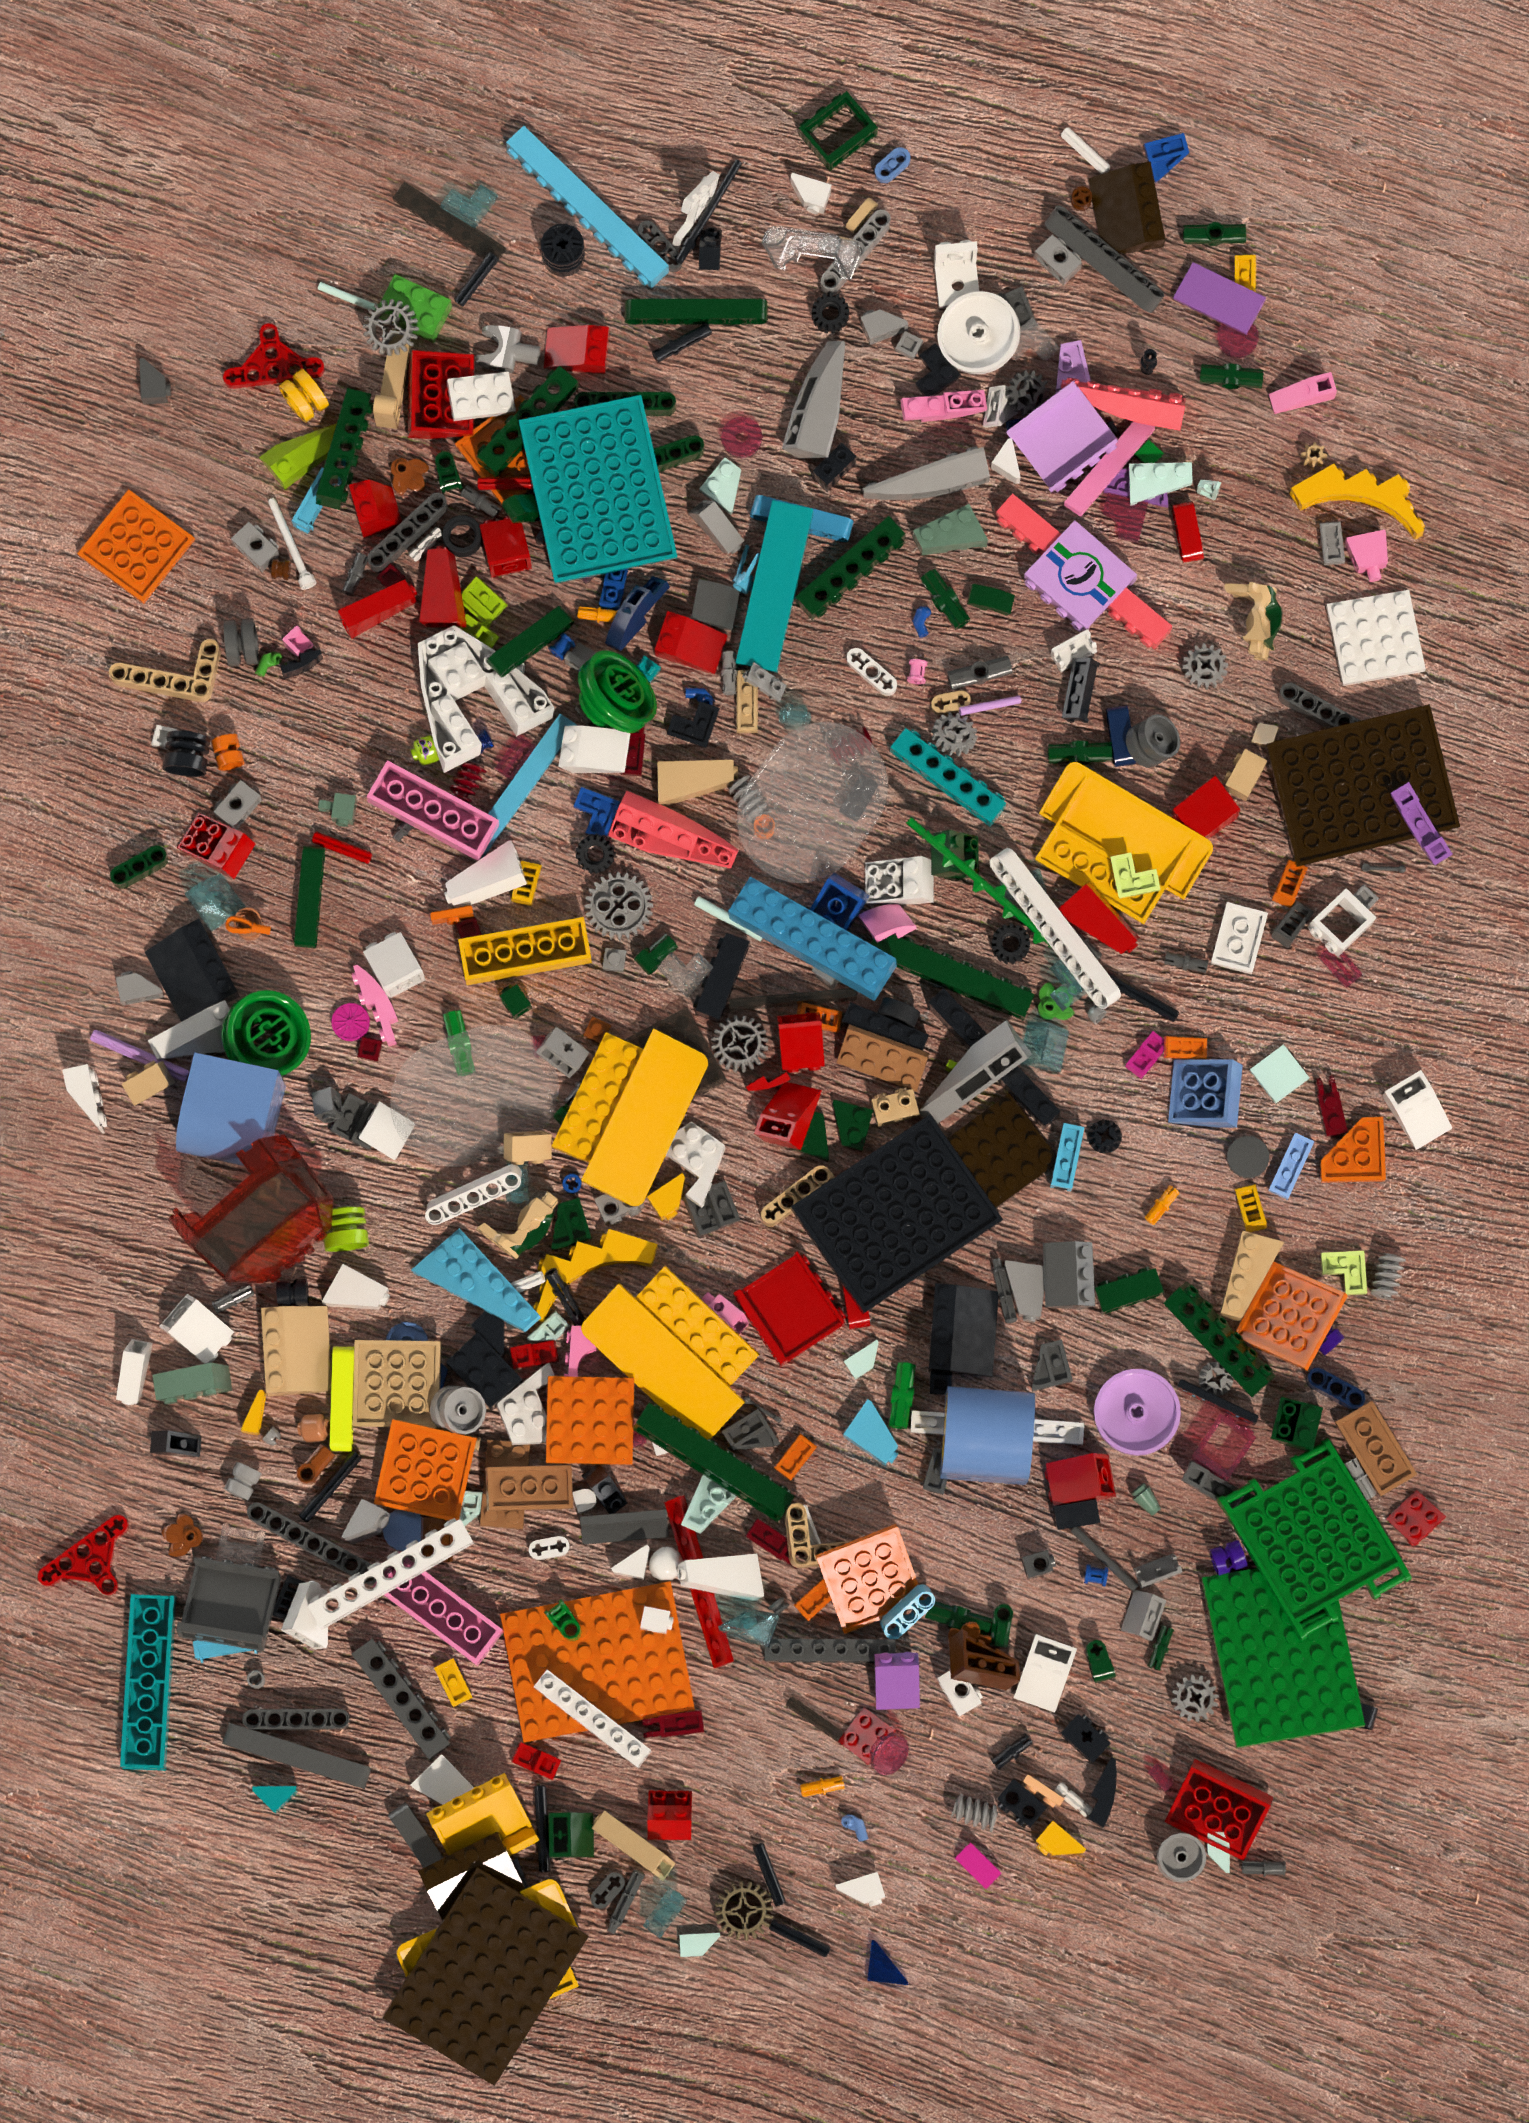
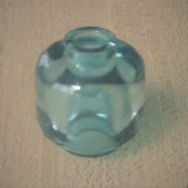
(794, 716)

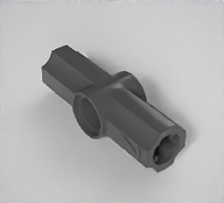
(993, 668)

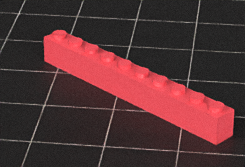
(1040, 535)

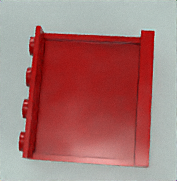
(790, 1309)

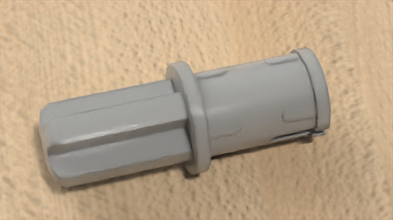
(1360, 1478)

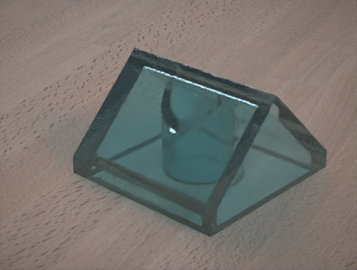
(1046, 1044)
(751, 1627)

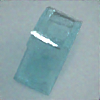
(522, 1193)
(665, 1912)

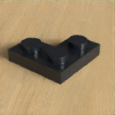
(940, 375)
(698, 730)

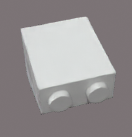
(394, 964)
(197, 1329)

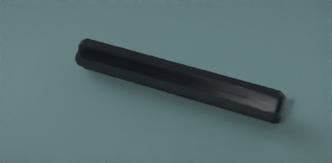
(1144, 998)
(330, 1486)
(542, 1828)

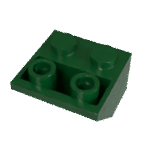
(962, 845)
(1296, 1424)
(571, 1835)

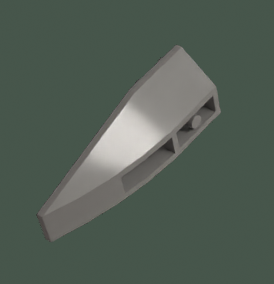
(817, 406)
(934, 479)
(977, 1070)

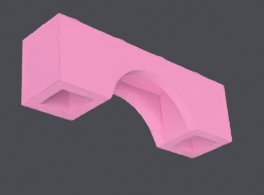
(579, 1349)

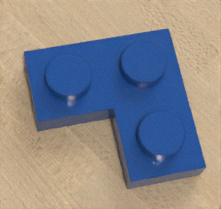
(600, 807)

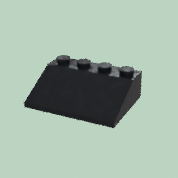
(191, 970)
(963, 1330)

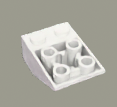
(899, 881)
(81, 1086)
(1417, 1109)
(1045, 1673)

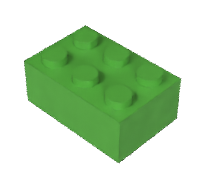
(429, 307)

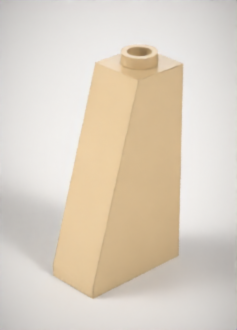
(691, 779)
(633, 1845)

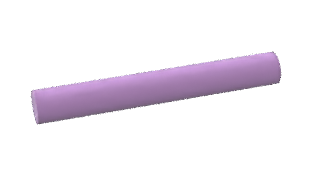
(990, 705)

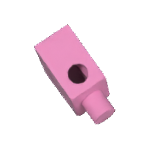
(1368, 553)
(730, 1314)

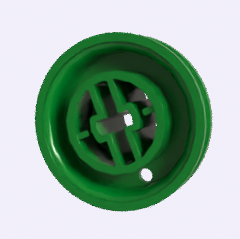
(615, 693)
(274, 1012)

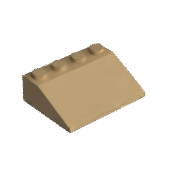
(296, 1350)

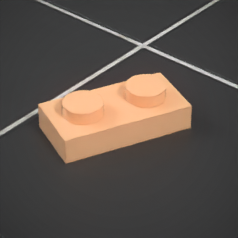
(1050, 1797)

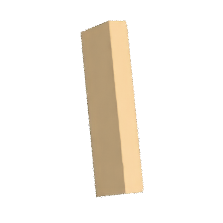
(746, 705)

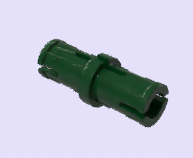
(1160, 1648)

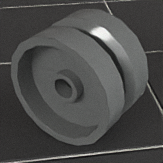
(243, 641)
(1153, 741)

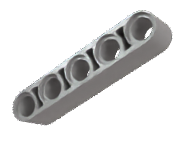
(870, 227)

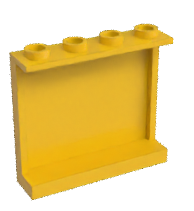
(481, 1813)

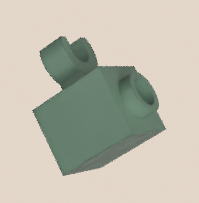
(342, 809)

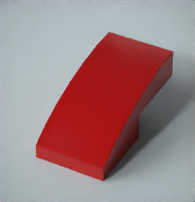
(762, 1084)
(534, 1354)
(536, 1760)

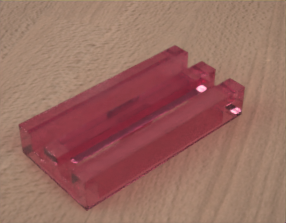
(525, 743)
(1333, 970)

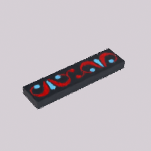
(1217, 1402)

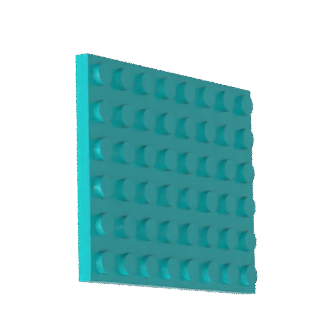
(597, 489)

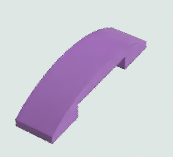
(1420, 824)

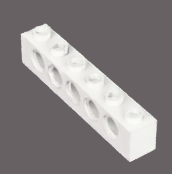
(592, 1719)

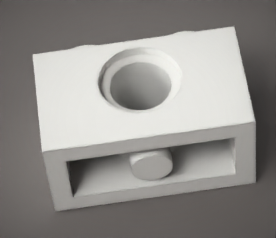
(960, 1704)

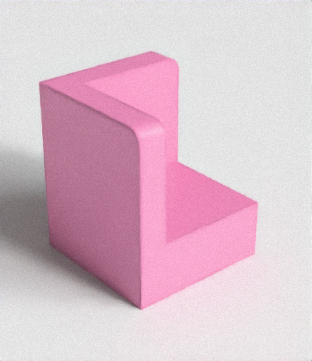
(297, 642)

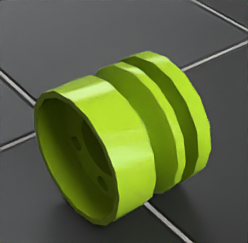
(345, 1234)

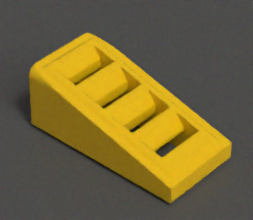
(522, 899)
(1254, 1225)
(253, 1420)

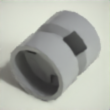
(243, 1480)

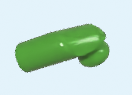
(268, 660)

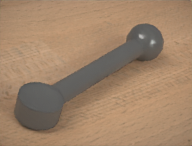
(1366, 867)
(748, 1401)

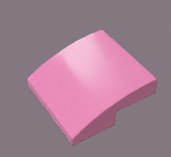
(887, 920)

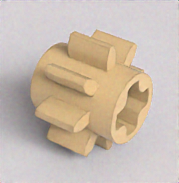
(1313, 461)

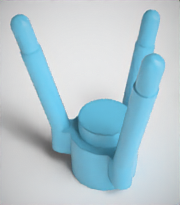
(744, 581)

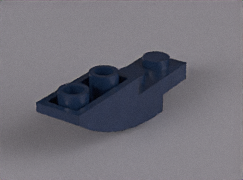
(632, 611)

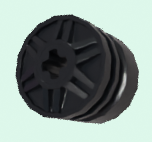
(558, 260)
(186, 753)

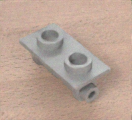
(765, 681)

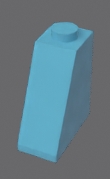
(872, 1435)

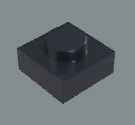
(939, 1382)

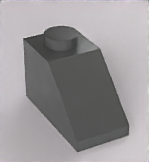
(153, 385)

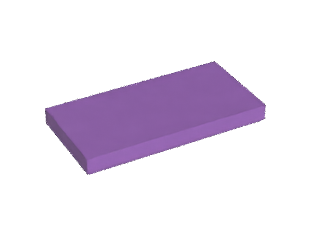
(1219, 298)

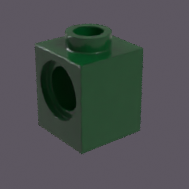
(515, 1001)

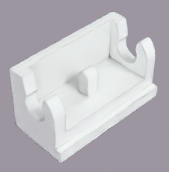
(1076, 647)

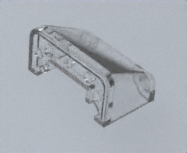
(787, 244)

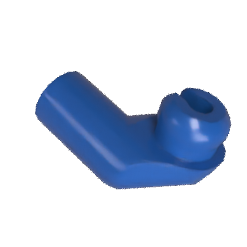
(919, 620)

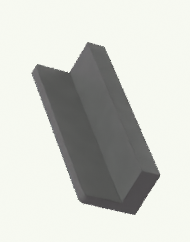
(624, 1527)

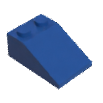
(839, 901)

